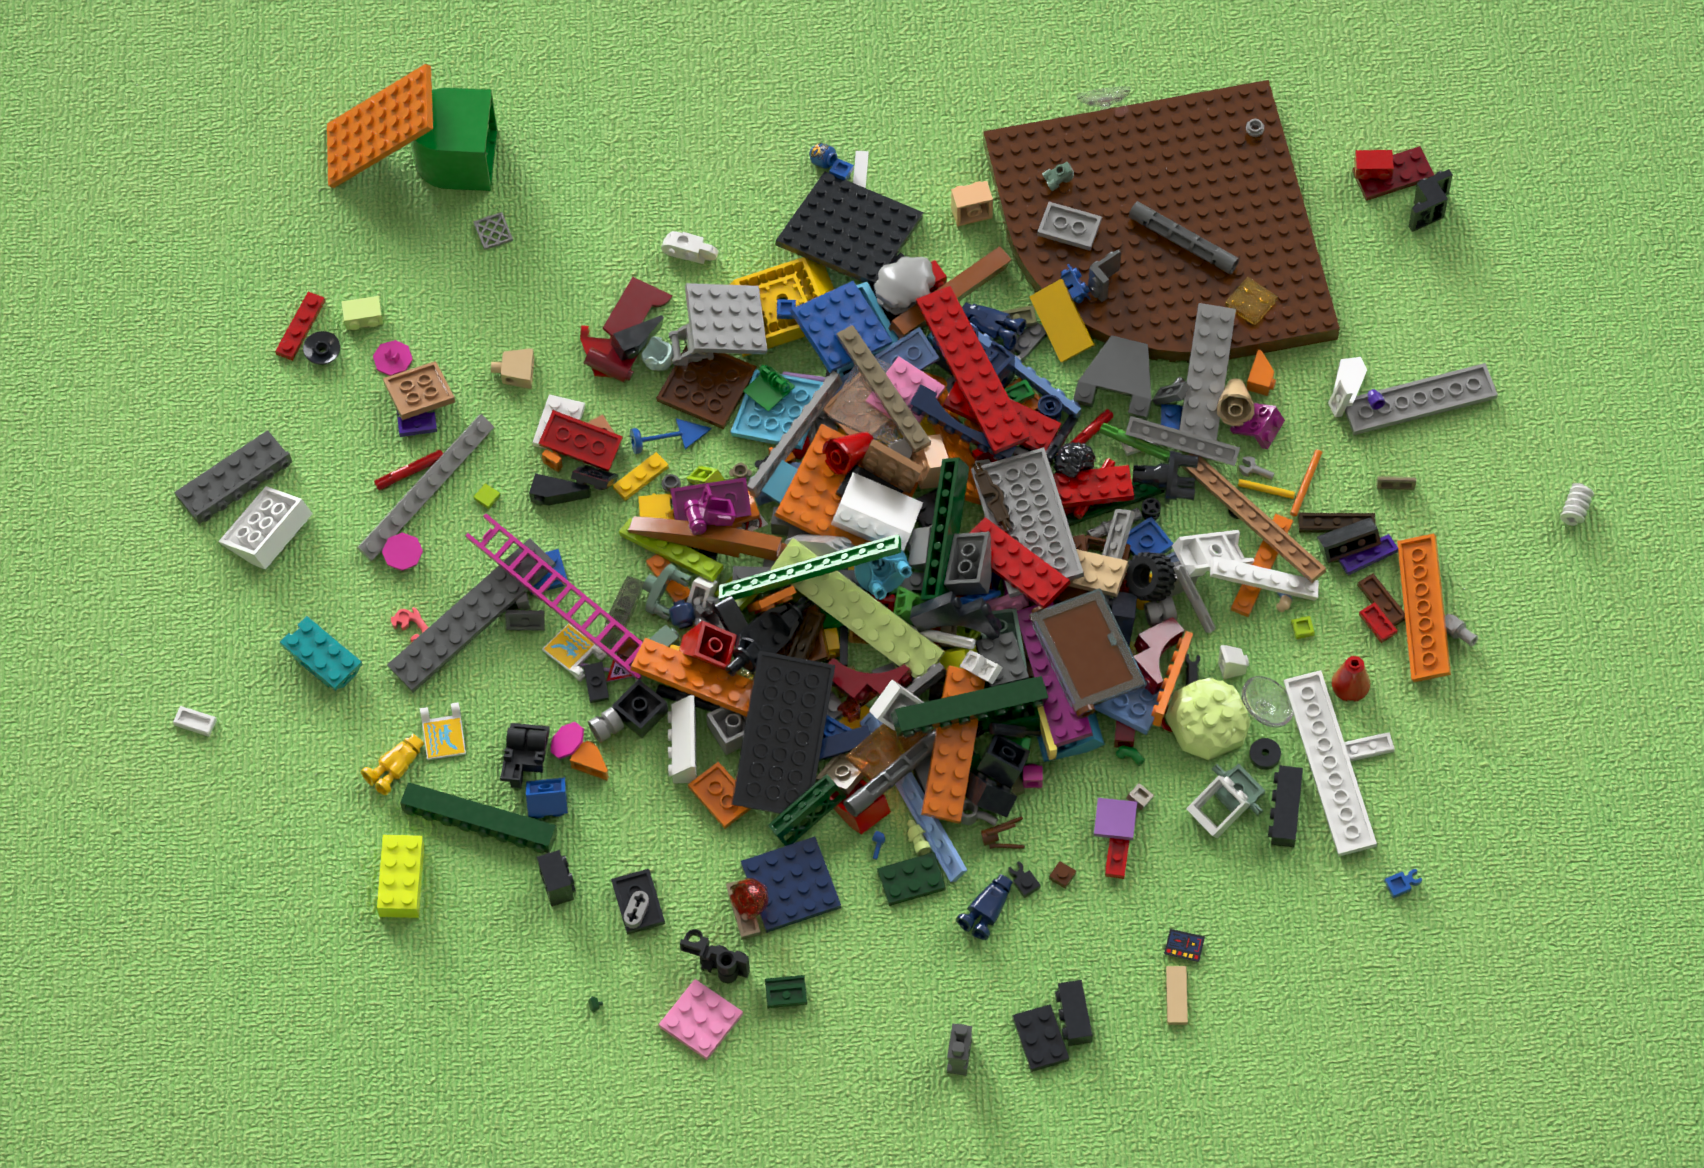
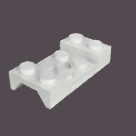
(1197, 550)

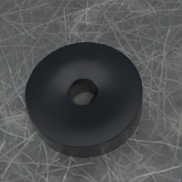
(1261, 761)

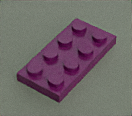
(732, 489)

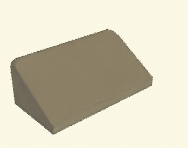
(1395, 482)

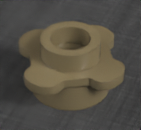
(740, 467)

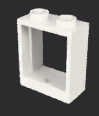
(1194, 807)

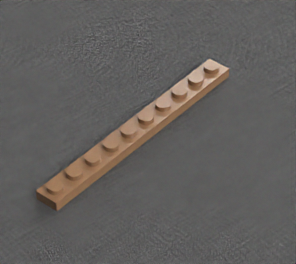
(1256, 520)

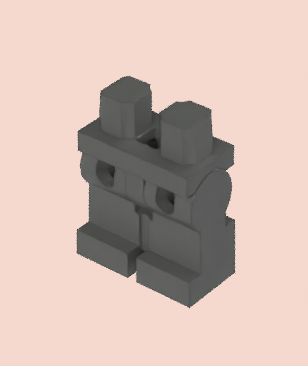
(959, 1049)

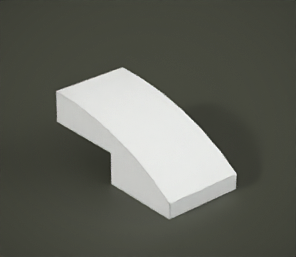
(981, 666)

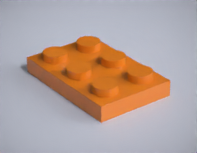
(715, 792)

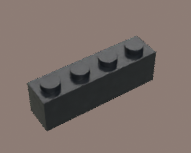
(1286, 806)

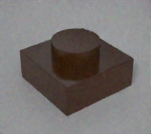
(1062, 874)

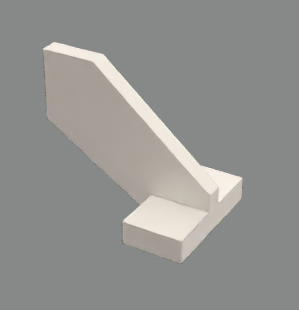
(1347, 383)

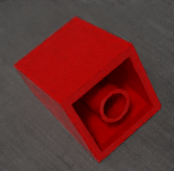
(709, 644)

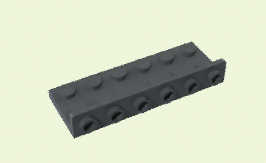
(233, 477)

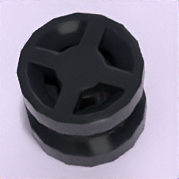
(1148, 505)

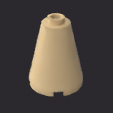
(1235, 404)

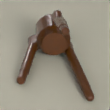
(990, 835)

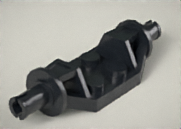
(767, 633)

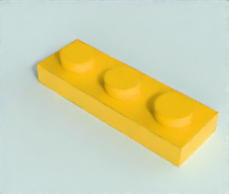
(640, 476)

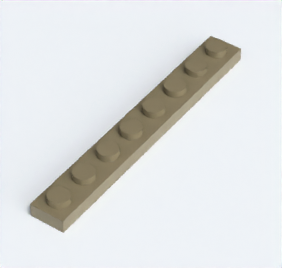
(883, 389)

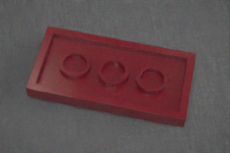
(1408, 170)

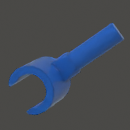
(880, 839)

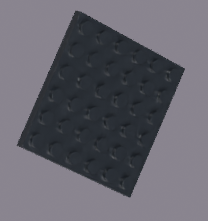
(849, 228)

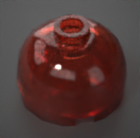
(749, 897)

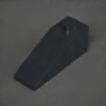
(632, 340)
(553, 491)

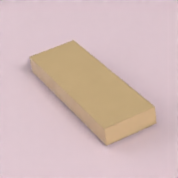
(1176, 995)

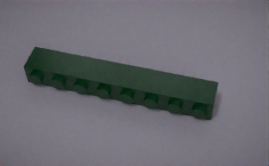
(945, 524)
(969, 706)
(478, 818)

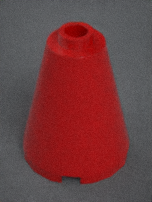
(846, 451)
(1351, 680)

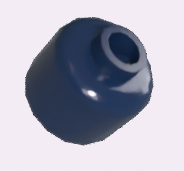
(682, 614)

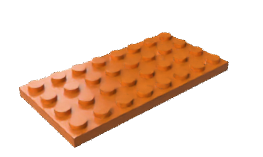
(379, 126)

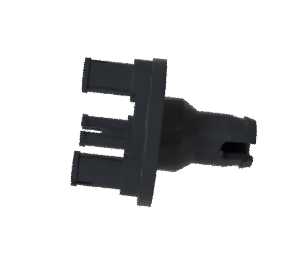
(1166, 478)

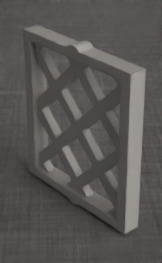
(497, 242)

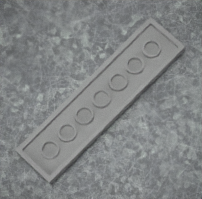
(1207, 370)
(1423, 398)

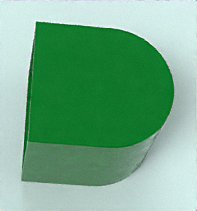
(462, 141)

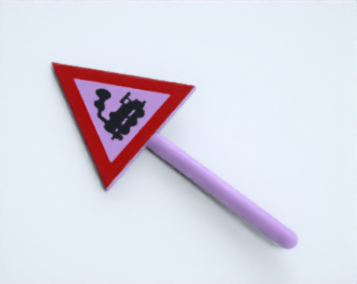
(615, 672)

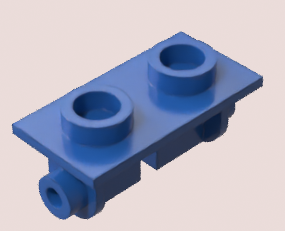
(1079, 289)

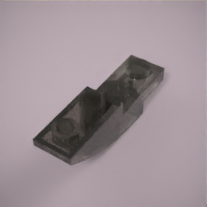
(623, 608)

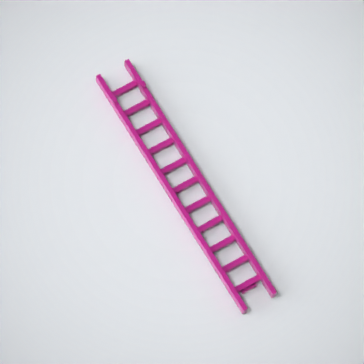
(553, 605)

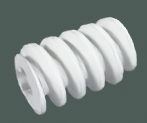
(1576, 504)

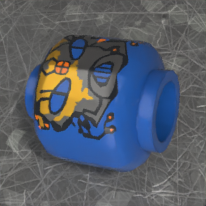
(823, 155)

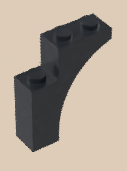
(949, 611)

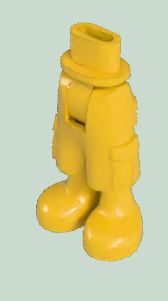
(395, 762)

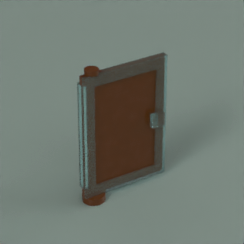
(1087, 651)

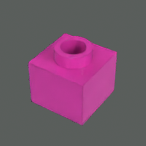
(1032, 776)

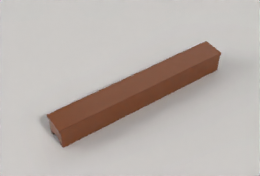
(962, 286)

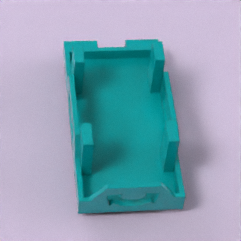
(321, 654)

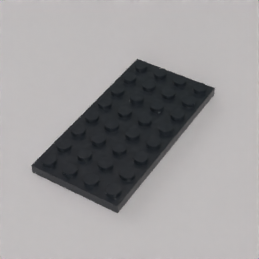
(782, 731)

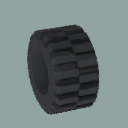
(1162, 576)

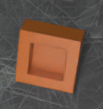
(552, 460)

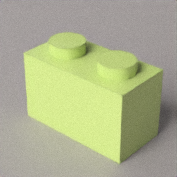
(362, 313)

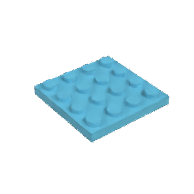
(760, 425)

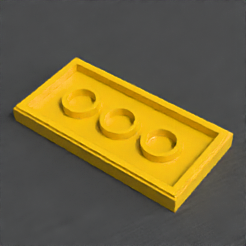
(1061, 320)

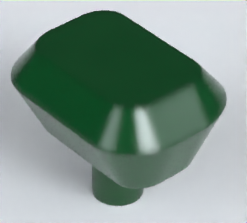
(594, 1004)

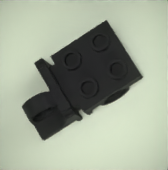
(523, 752)
(727, 962)

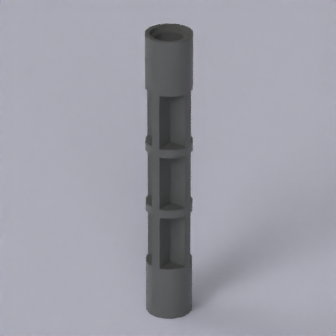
(1183, 237)
(891, 775)

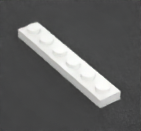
(1263, 578)

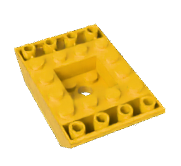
(793, 280)

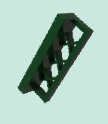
(805, 808)

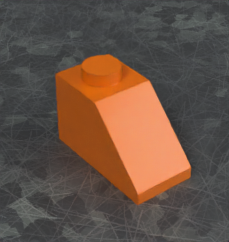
(1261, 376)
(589, 760)

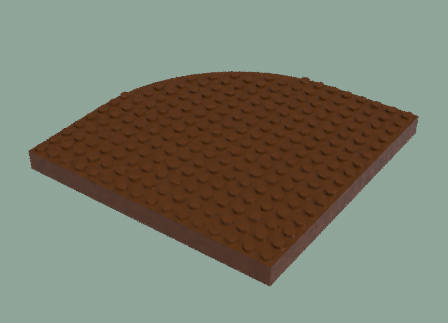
(1195, 168)

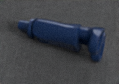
(994, 323)
(989, 905)

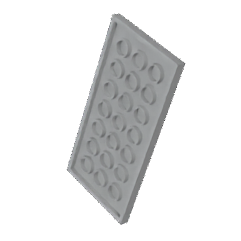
(1034, 511)

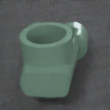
(1059, 174)

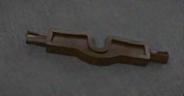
(997, 504)

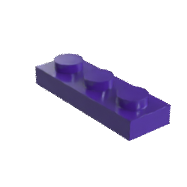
(1369, 556)

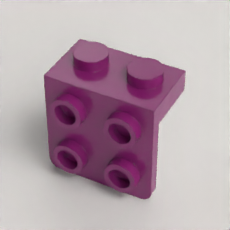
(1263, 425)

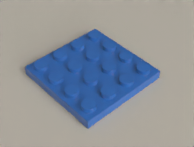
(834, 312)

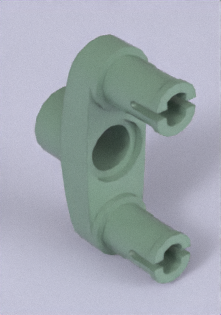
(657, 586)

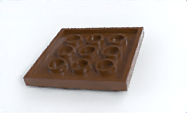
(707, 387)

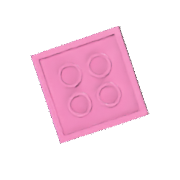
(906, 381)
(700, 1019)

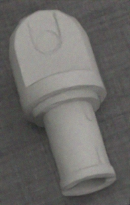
(1457, 629)

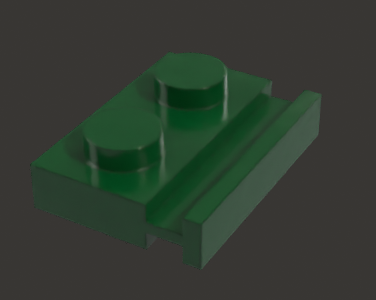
(786, 991)

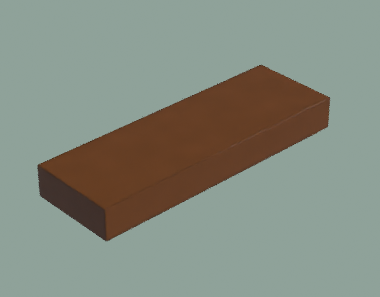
(1377, 593)

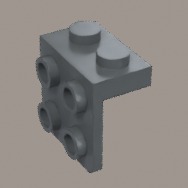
(1100, 272)

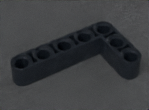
(731, 617)

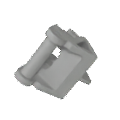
(684, 334)

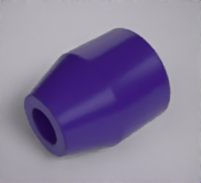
(1375, 399)

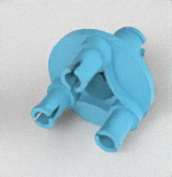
(883, 574)

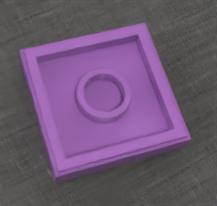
(1115, 819)

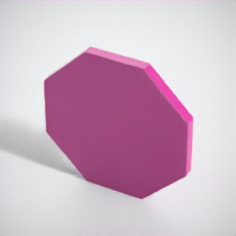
(392, 357)
(402, 551)
(567, 740)

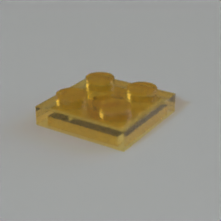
(1251, 301)

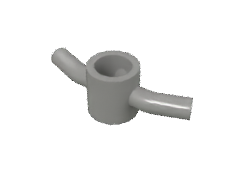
(972, 818)

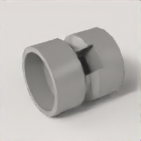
(1159, 611)
(606, 724)

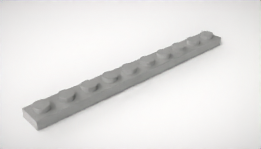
(425, 487)

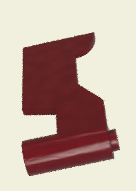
(629, 311)

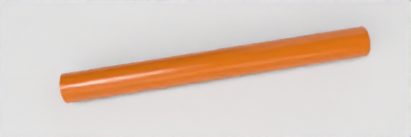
(1306, 482)

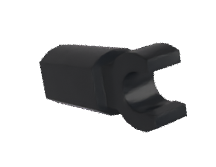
(1192, 670)

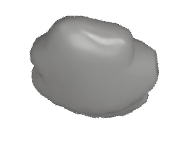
(903, 283)

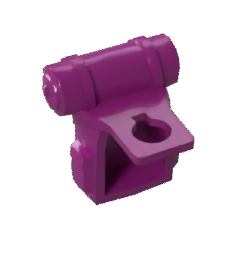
(708, 512)

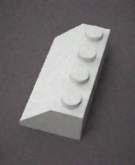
(683, 740)

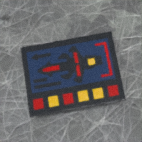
(1184, 945)

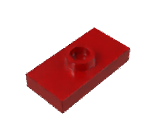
(1378, 622)

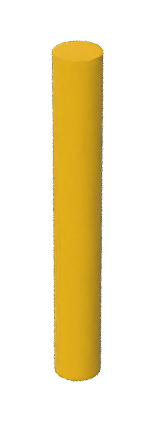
(1265, 488)

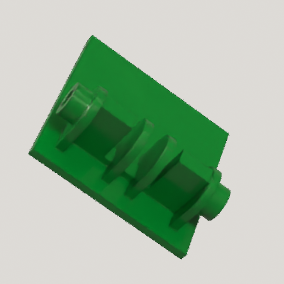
(768, 388)

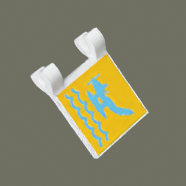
(571, 650)
(444, 734)

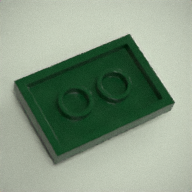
(911, 879)

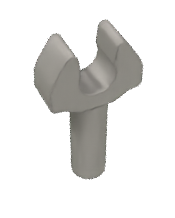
(1246, 471)

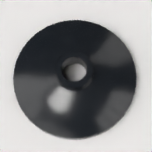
(321, 341)

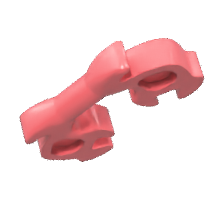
(403, 618)

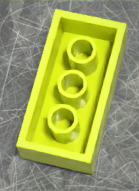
(400, 876)

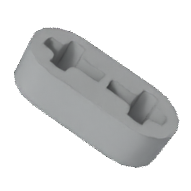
(632, 907)

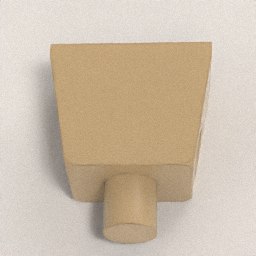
(516, 368)

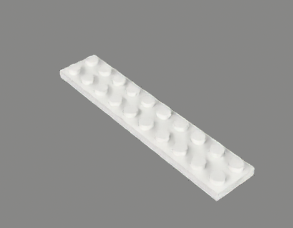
(1330, 763)

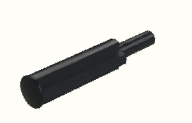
(1011, 730)

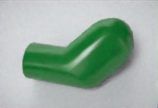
(1130, 752)

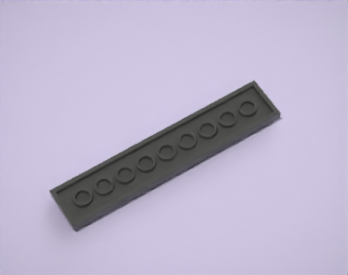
(466, 620)

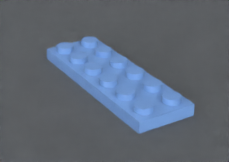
(912, 348)

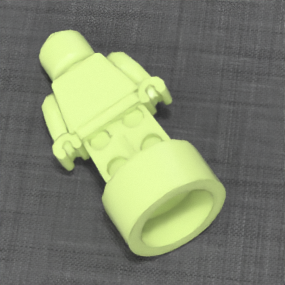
(916, 835)

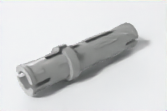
(1103, 529)

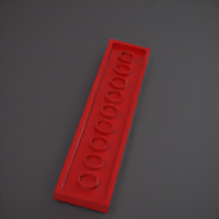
(972, 369)

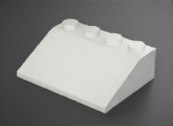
(876, 511)
(266, 527)

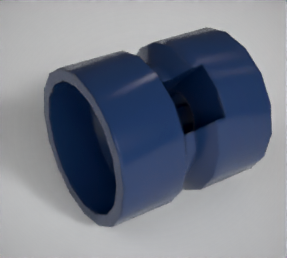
(1050, 406)

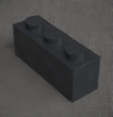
(1349, 540)
(1073, 1013)

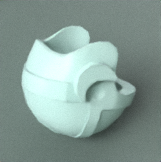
(657, 354)

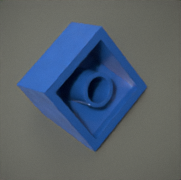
(546, 797)

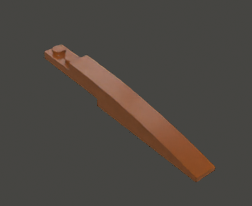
(715, 539)

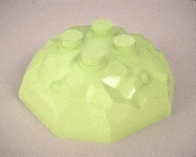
(1208, 718)

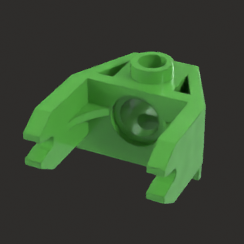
(904, 602)

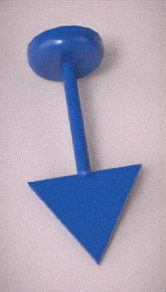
(688, 431)

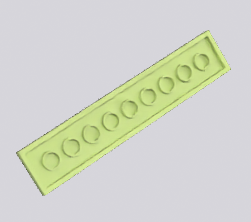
(864, 614)

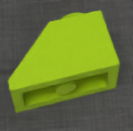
(704, 475)

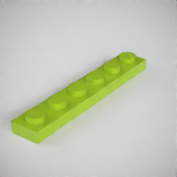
(676, 553)

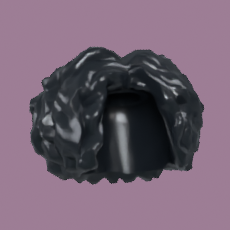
(1074, 458)

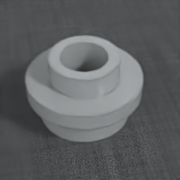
(1255, 123)

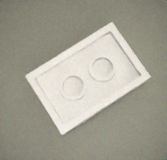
(566, 406)

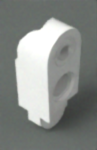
(688, 247)

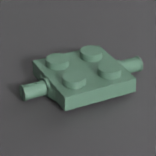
(1243, 782)

